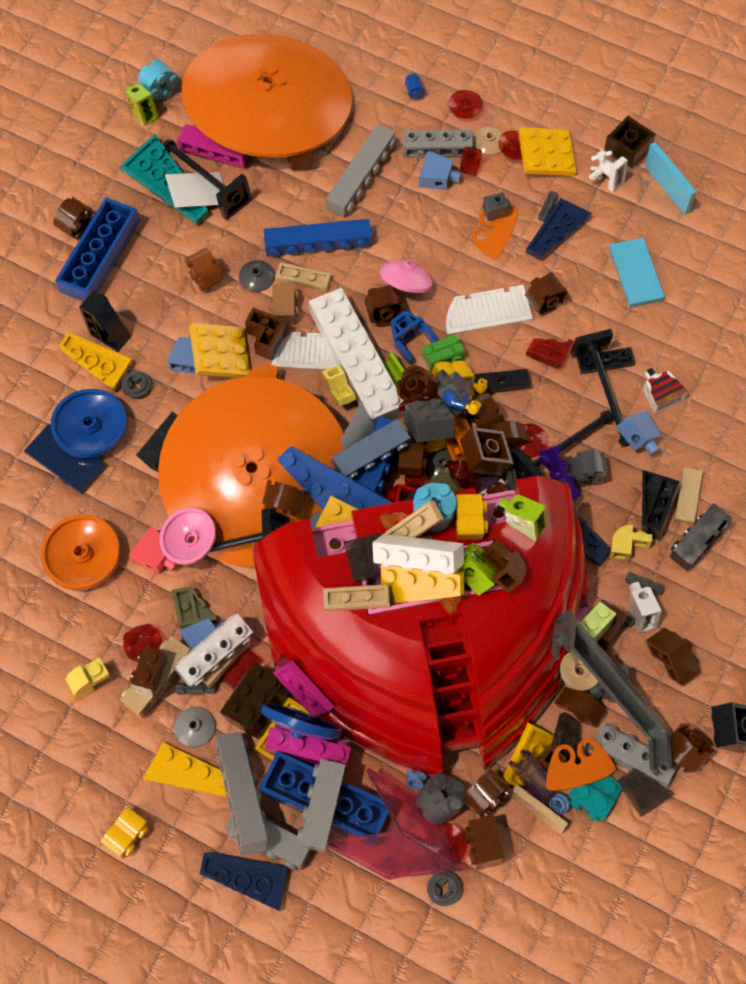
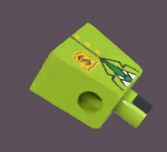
(138, 97)
(525, 515)
(477, 570)

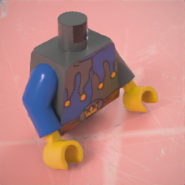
(458, 393)

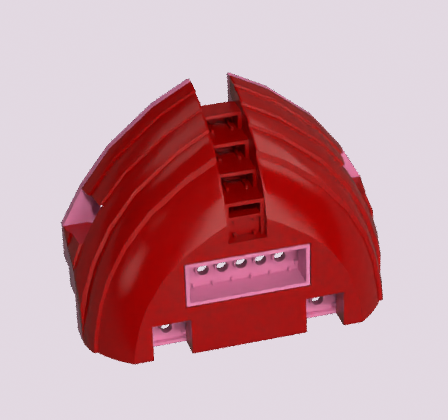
(410, 673)

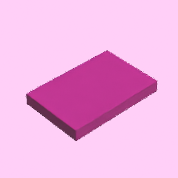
(303, 689)

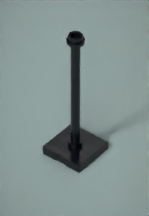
(230, 197)
(593, 344)
(527, 468)
(270, 522)

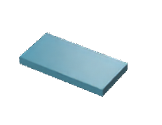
(670, 178)
(636, 272)

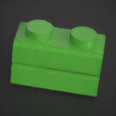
(444, 350)

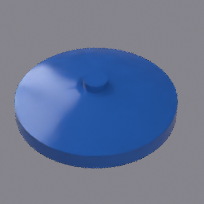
(89, 423)
(300, 723)

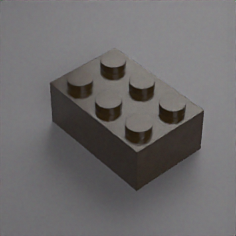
(246, 702)

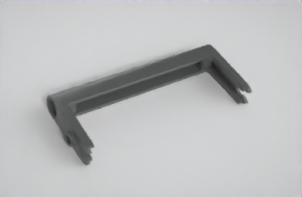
(577, 639)

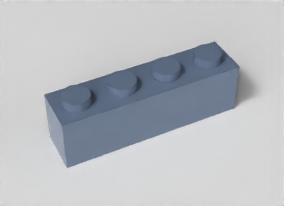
(371, 449)

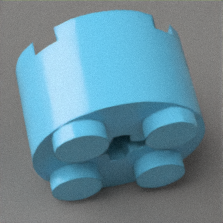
(158, 79)
(444, 500)

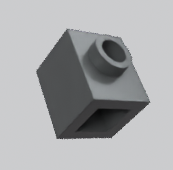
(495, 206)

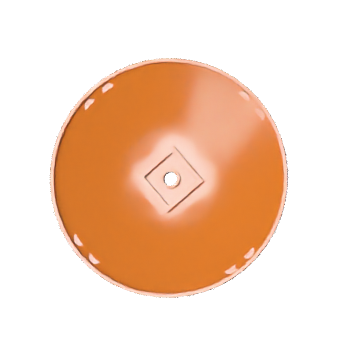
(238, 108)
(227, 430)

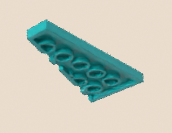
(149, 168)

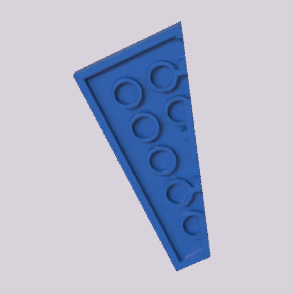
(322, 481)

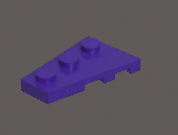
(556, 466)

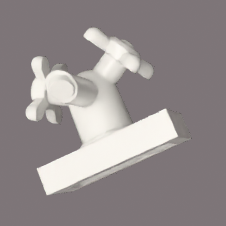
(615, 171)

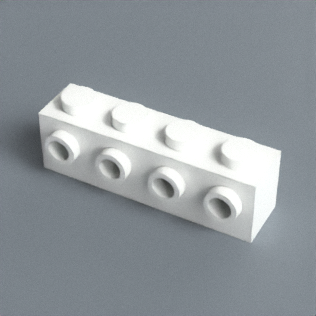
(418, 553)
(213, 649)

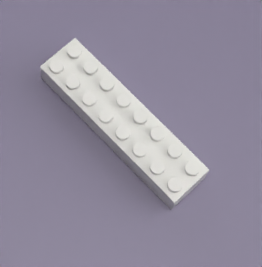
(355, 355)

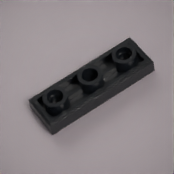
(615, 359)
(511, 380)

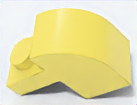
(338, 386)
(625, 539)
(84, 678)

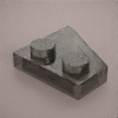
(360, 558)
(568, 733)
(643, 791)

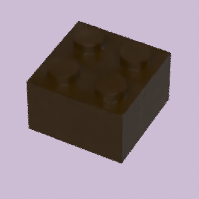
(630, 141)

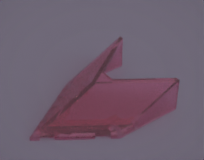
(410, 843)

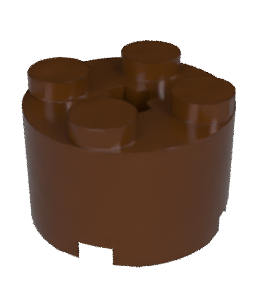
(73, 217)
(546, 293)
(383, 305)
(417, 382)
(487, 413)
(283, 497)
(690, 748)
(487, 793)

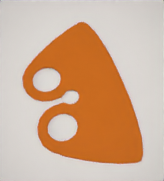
(498, 238)
(572, 775)

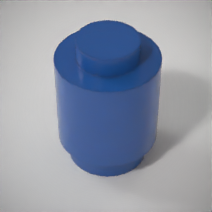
(414, 86)

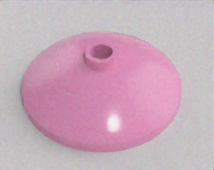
(406, 276)
(181, 529)

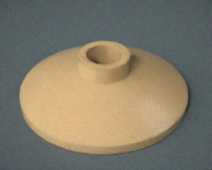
(487, 140)
(568, 673)

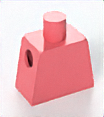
(149, 553)

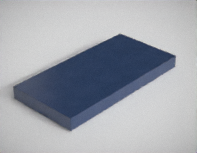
(73, 470)

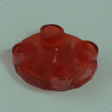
(138, 638)

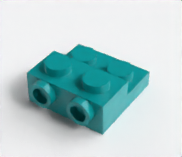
(595, 797)

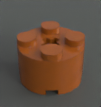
(203, 269)

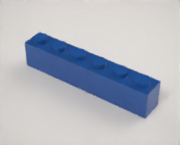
(317, 237)

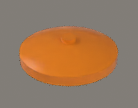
(80, 552)

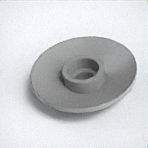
(201, 734)

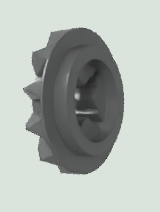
(135, 377)
(453, 885)

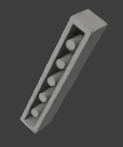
(360, 171)
(241, 793)

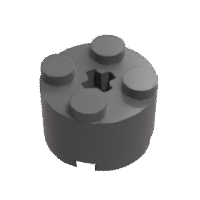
(588, 467)
(440, 798)

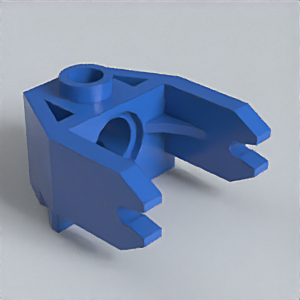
(404, 327)

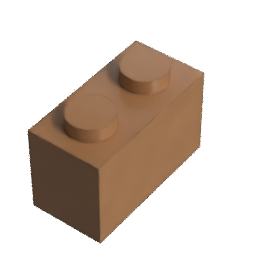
(284, 301)

